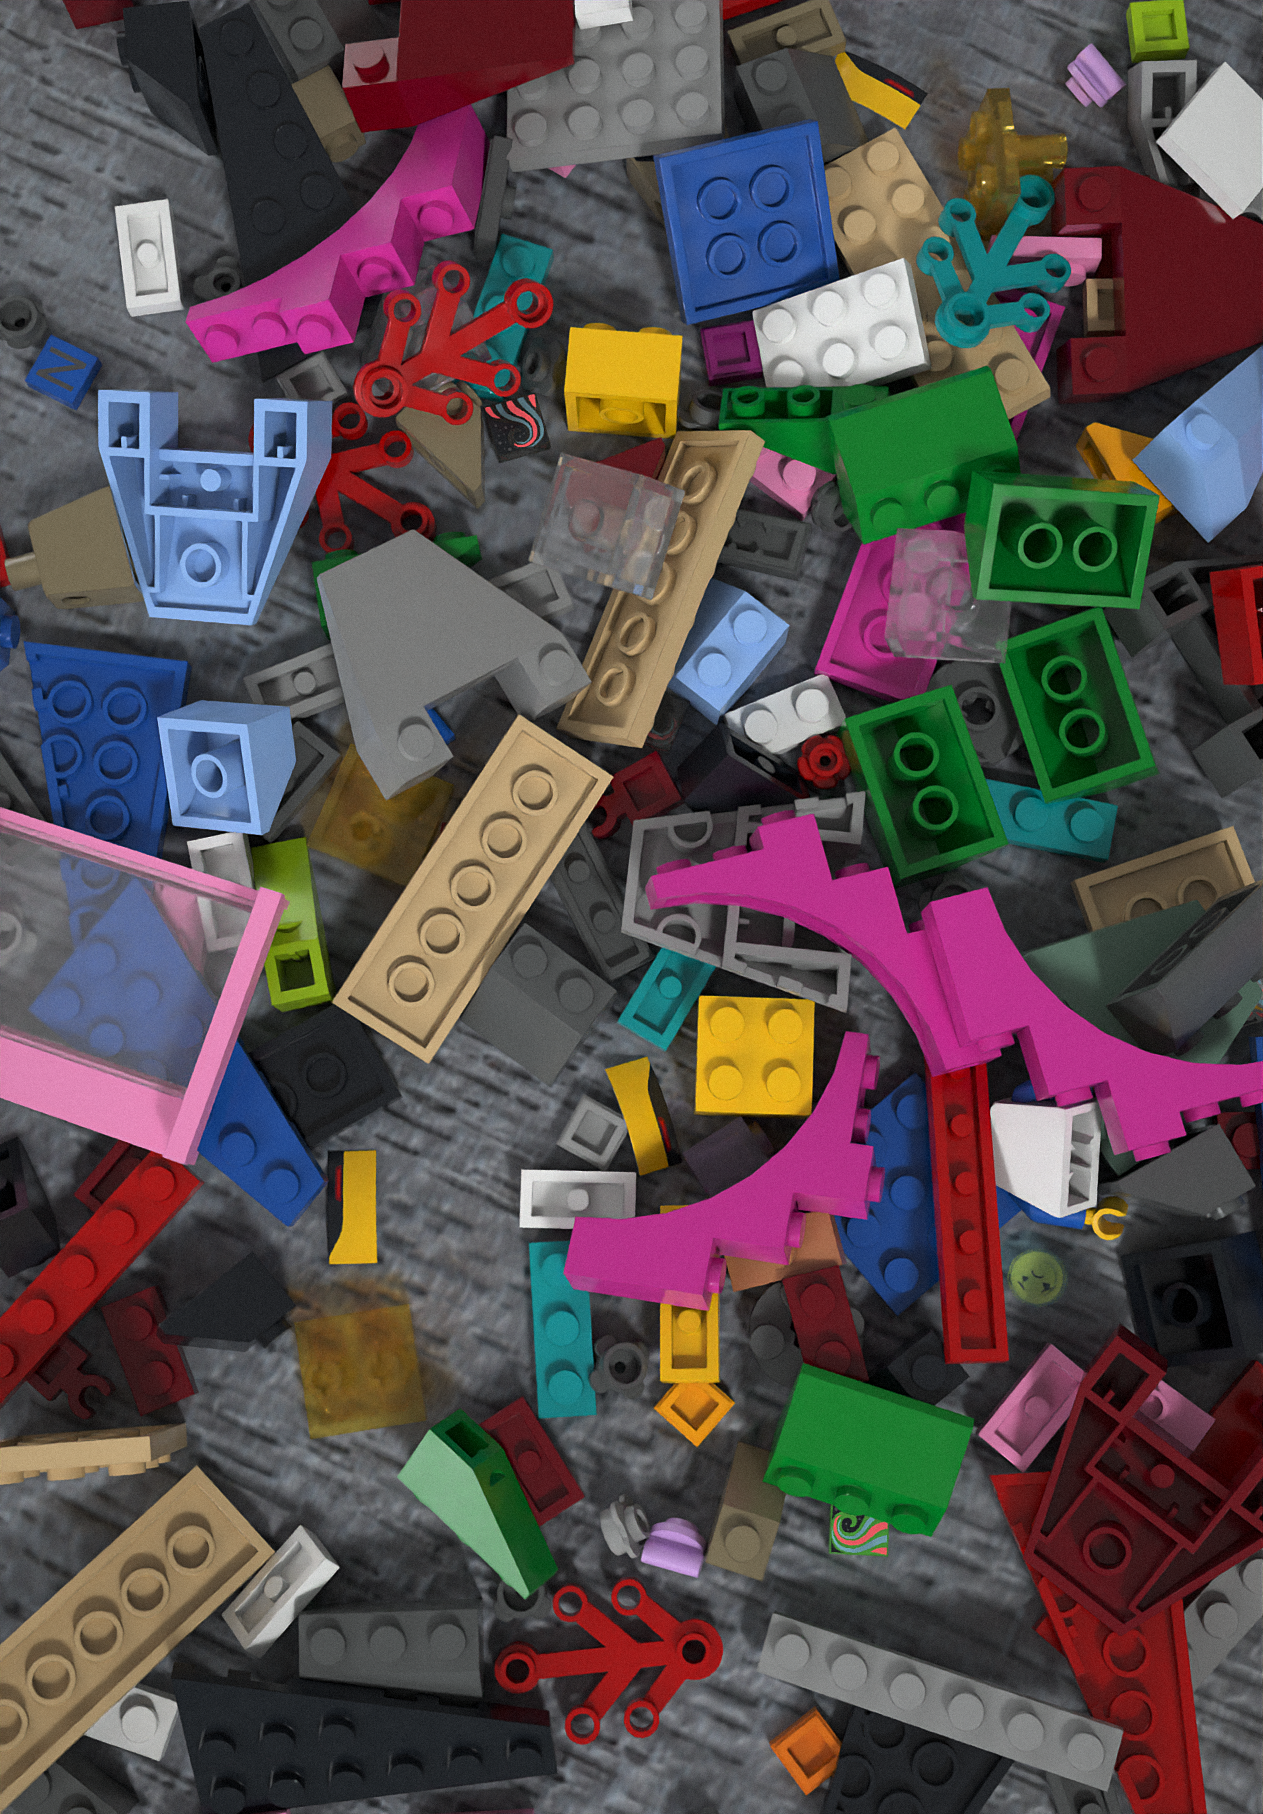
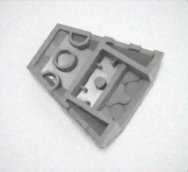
(735, 936)

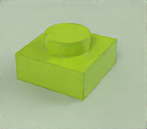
(1157, 30)

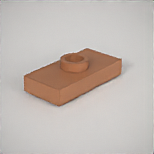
(819, 1250)

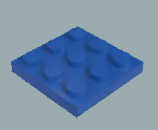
(747, 220)
(899, 1241)

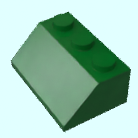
(916, 450)
(1058, 539)
(1076, 708)
(921, 786)
(867, 1450)

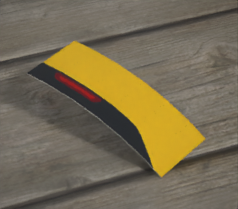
(879, 89)
(645, 1115)
(352, 1207)

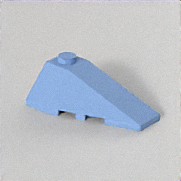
(1212, 451)

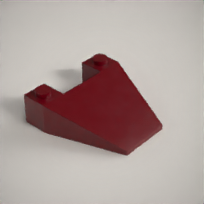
(454, 57)
(1180, 282)
(1130, 1507)

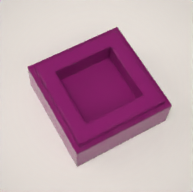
(731, 353)

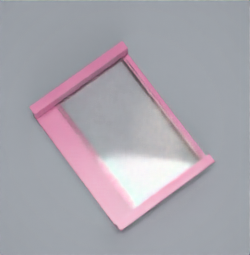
(122, 983)

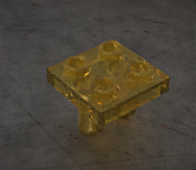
(999, 157)
(377, 833)
(360, 1371)

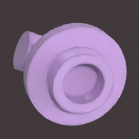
(1093, 78)
(675, 1547)

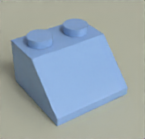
(726, 649)
(227, 764)

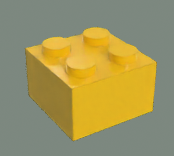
(623, 381)
(754, 1057)

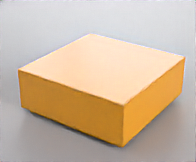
(694, 1408)

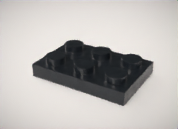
(326, 1075)

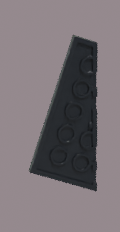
(274, 164)
(338, 1742)
(908, 1770)

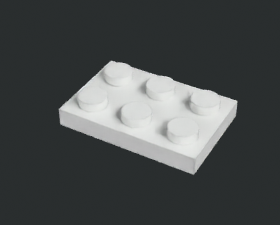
(845, 332)

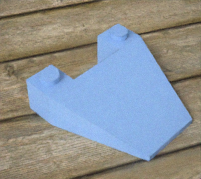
(210, 522)

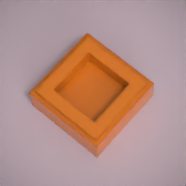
(808, 1750)

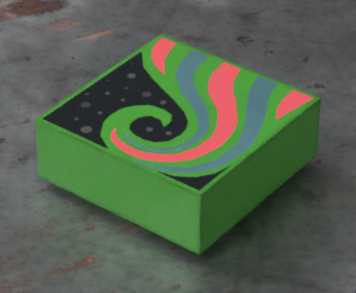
(856, 1534)

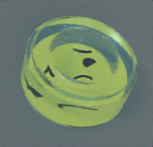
(1037, 1277)

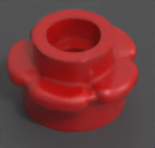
(810, 766)

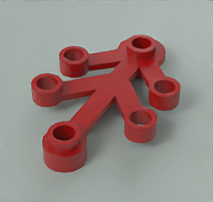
(443, 349)
(339, 478)
(619, 1657)

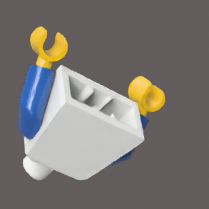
(1052, 1161)

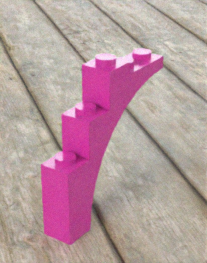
(373, 253)
(855, 911)
(998, 995)
(677, 1253)

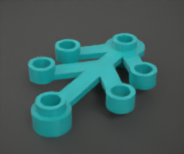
(990, 270)

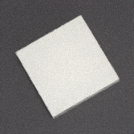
(1221, 140)

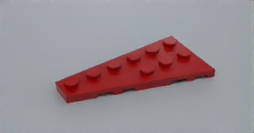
(1124, 1680)

